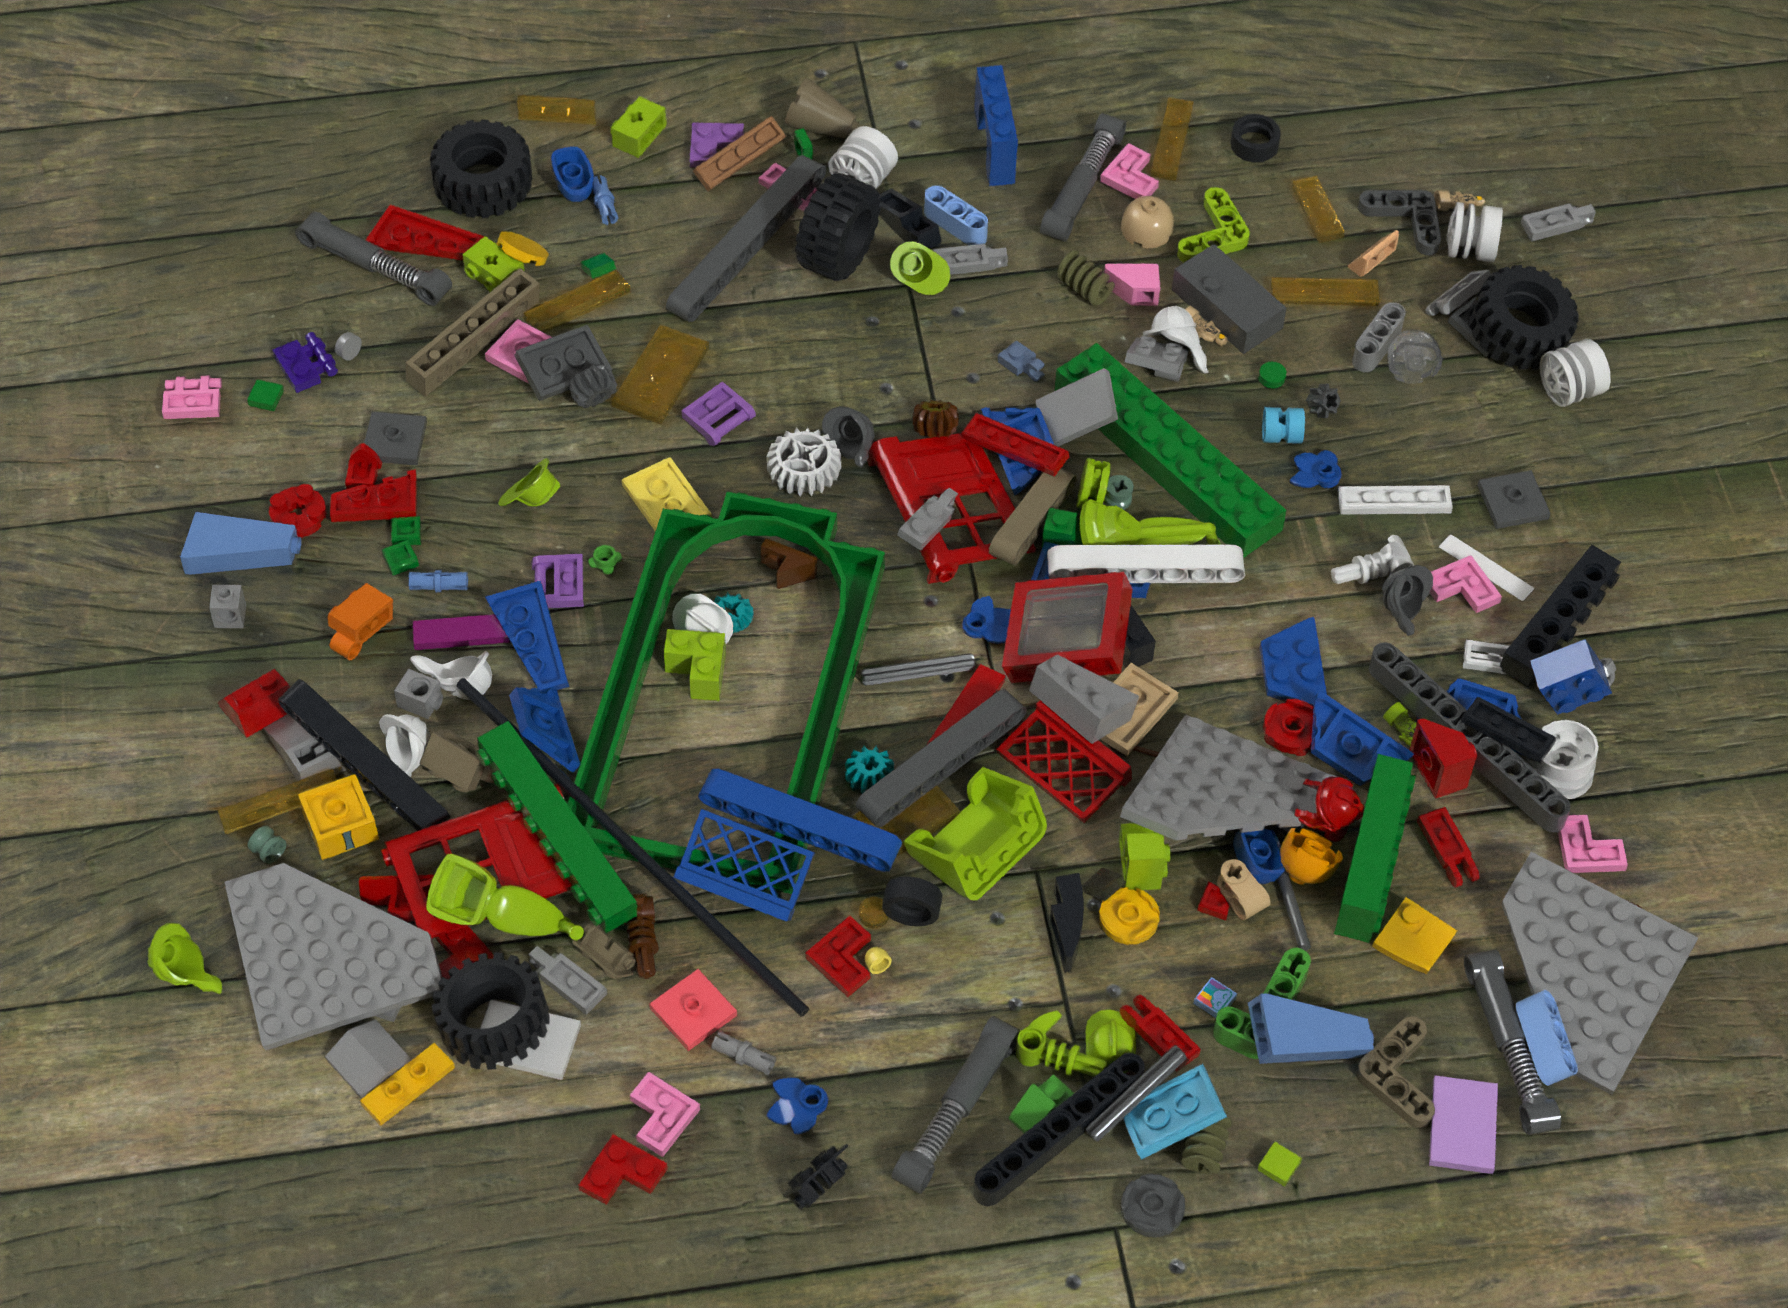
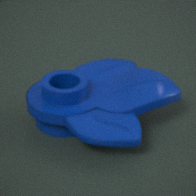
(1316, 470)
(992, 621)
(793, 1104)

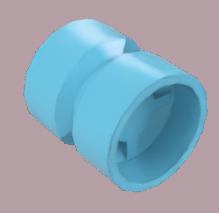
(1283, 425)

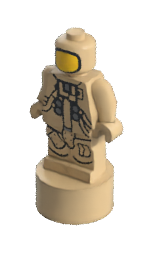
(1445, 200)
(1205, 329)

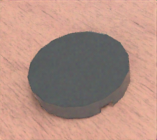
(1152, 1205)

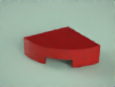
(1213, 902)

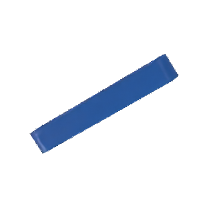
(800, 819)

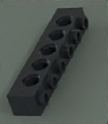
(1562, 613)

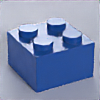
(1571, 677)

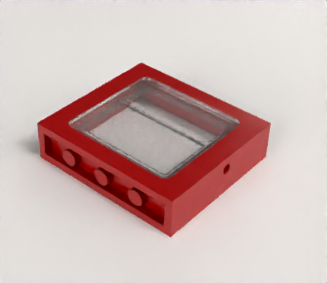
(1070, 618)

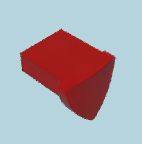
(362, 467)

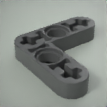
(1415, 210)

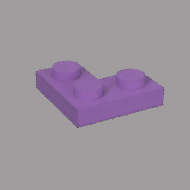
(709, 137)

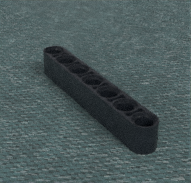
(362, 757)
(1051, 1140)

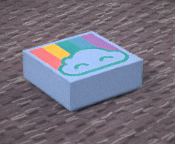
(1214, 997)

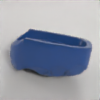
(572, 173)
(1260, 854)

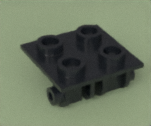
(825, 1170)

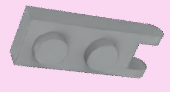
(1458, 294)

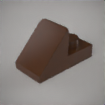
(791, 564)

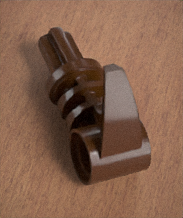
(642, 936)

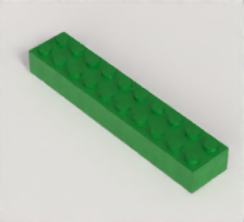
(1180, 457)

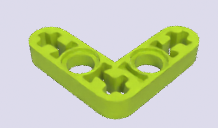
(1223, 234)

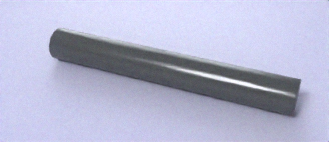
(1293, 911)

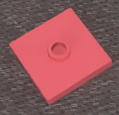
(693, 1009)

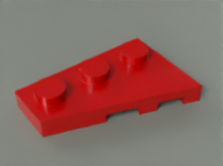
(377, 502)

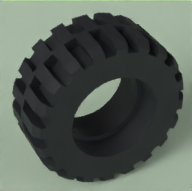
(486, 192)
(838, 227)
(1534, 294)

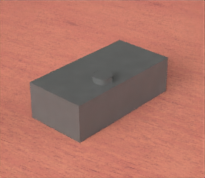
(1229, 298)

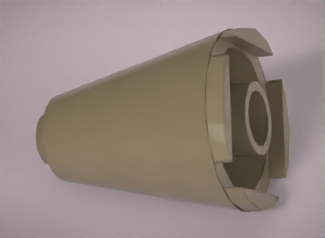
(820, 112)

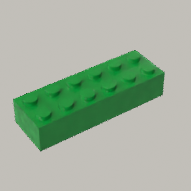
(1376, 849)

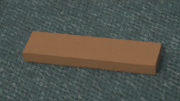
(739, 153)

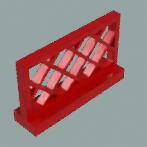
(1097, 754)

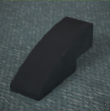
(908, 220)
(1067, 917)

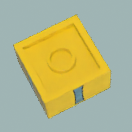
(338, 816)

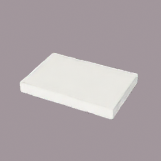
(554, 1050)

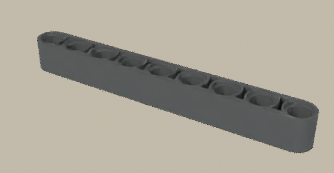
(745, 238)
(1495, 767)

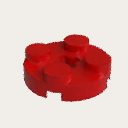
(302, 498)
(1284, 739)

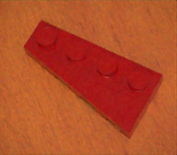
(417, 234)

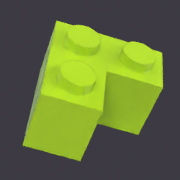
(701, 657)
(1143, 857)

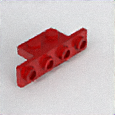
(388, 891)

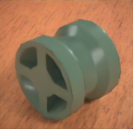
(1124, 496)
(267, 844)

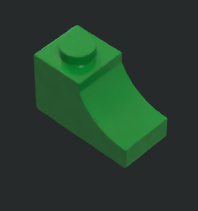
(1062, 528)

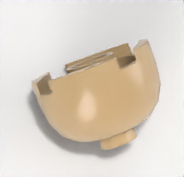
(1147, 222)

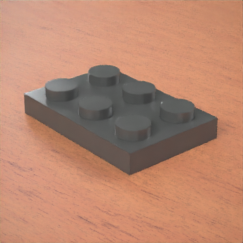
(557, 360)

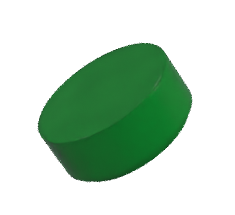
(1272, 375)

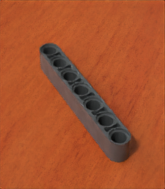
(940, 758)

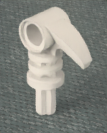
(1389, 559)

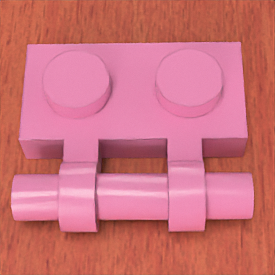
(192, 398)

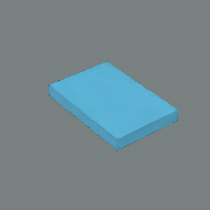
(1174, 1112)

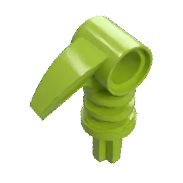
(1050, 1052)

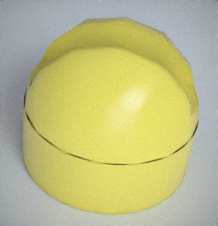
(877, 960)

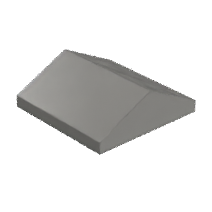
(366, 1057)

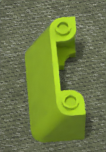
(984, 837)

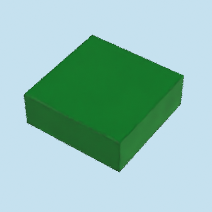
(803, 144)
(598, 265)
(265, 395)
(406, 529)
(400, 557)

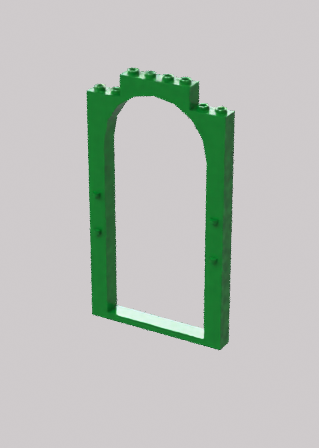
(675, 544)

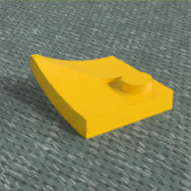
(1414, 937)

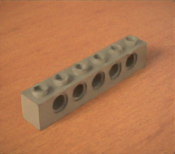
(472, 332)

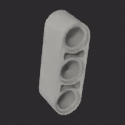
(1378, 336)

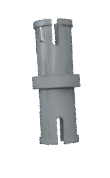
(743, 1053)

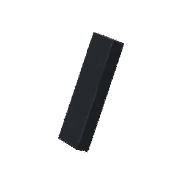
(1509, 729)

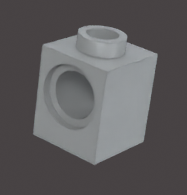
(227, 606)
(413, 685)

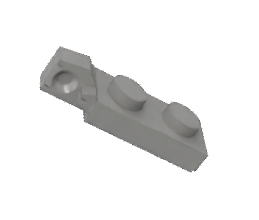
(1557, 220)
(973, 258)
(928, 519)
(568, 979)

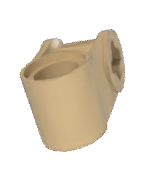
(1242, 889)

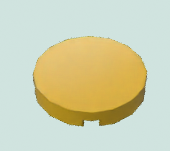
(522, 248)
(1129, 916)

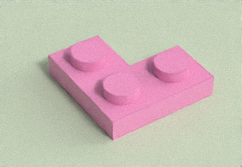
(1126, 175)
(1467, 578)
(1588, 855)
(669, 1110)

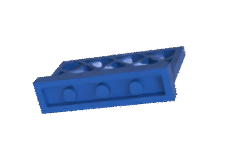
(735, 890)

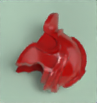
(1335, 806)

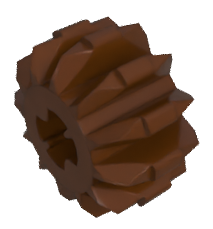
(935, 418)

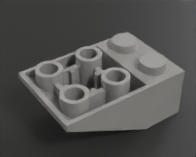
(300, 749)

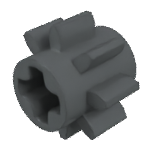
(1323, 400)

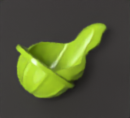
(179, 959)

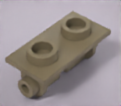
(614, 960)

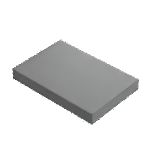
(1079, 407)

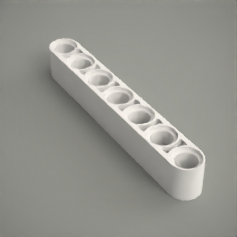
(1150, 562)

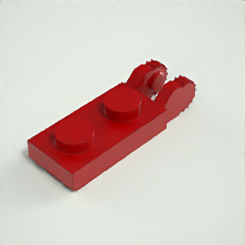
(1448, 845)
(1158, 1029)

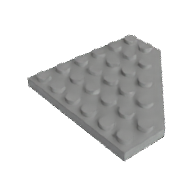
(1219, 783)
(323, 955)
(1598, 961)

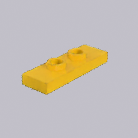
(407, 1084)

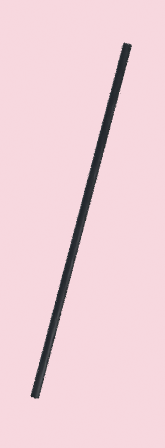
(642, 856)

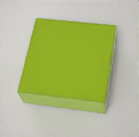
(1279, 1164)

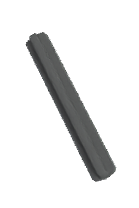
(918, 669)
(1135, 1093)

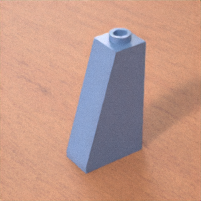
(236, 543)
(1304, 1032)

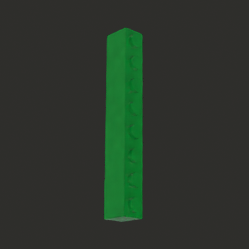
(557, 828)

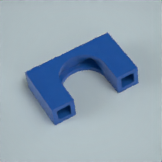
(995, 115)

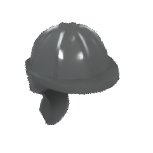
(850, 431)
(1405, 593)

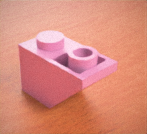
(1135, 283)

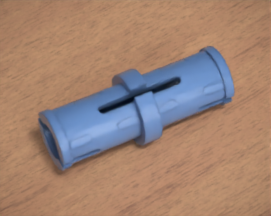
(604, 200)
(438, 581)

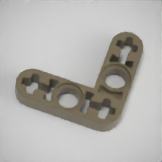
(1387, 1068)

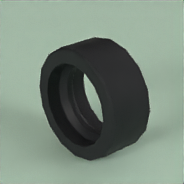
(1259, 124)
(912, 901)

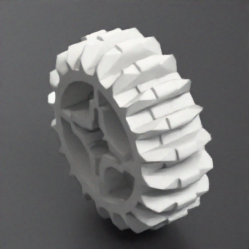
(804, 454)

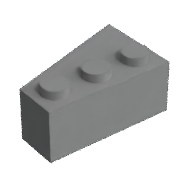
(1083, 698)

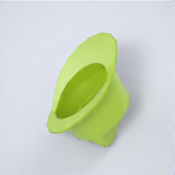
(920, 268)
(534, 488)
(1109, 1036)

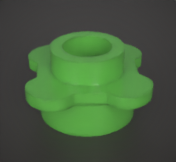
(607, 553)

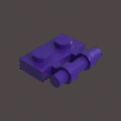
(297, 366)

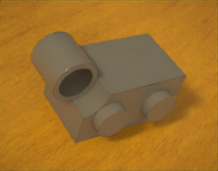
(455, 760)

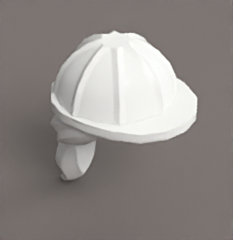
(1179, 326)
(472, 668)
(405, 740)

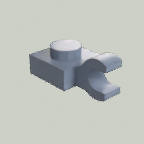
(1021, 359)

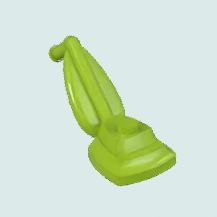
(1115, 526)
(468, 893)

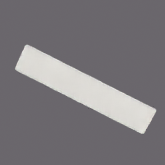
(1492, 570)

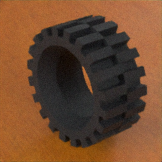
(477, 985)

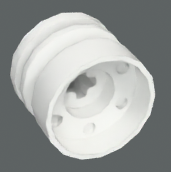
(865, 156)
(1475, 232)
(1575, 372)
(1571, 760)

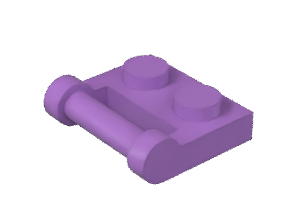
(714, 406)
(567, 579)

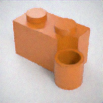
(358, 619)

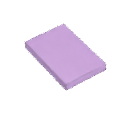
(1463, 1124)

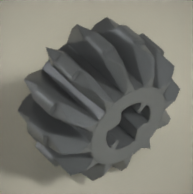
(593, 386)

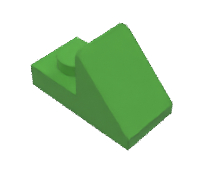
(1039, 1103)

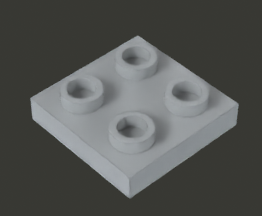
(1163, 358)

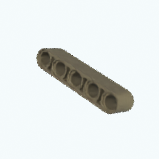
(1030, 516)

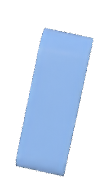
(955, 215)
(1546, 1037)

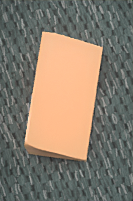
(1375, 254)

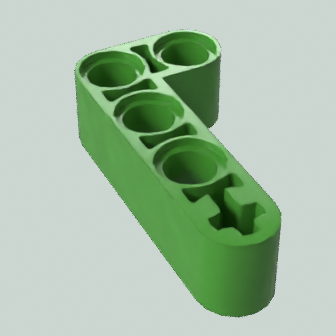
(1240, 1036)

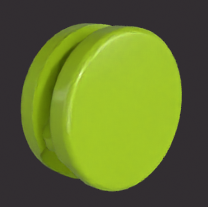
(1093, 481)

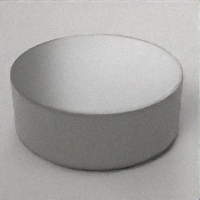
(348, 346)

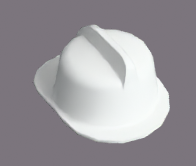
(701, 614)

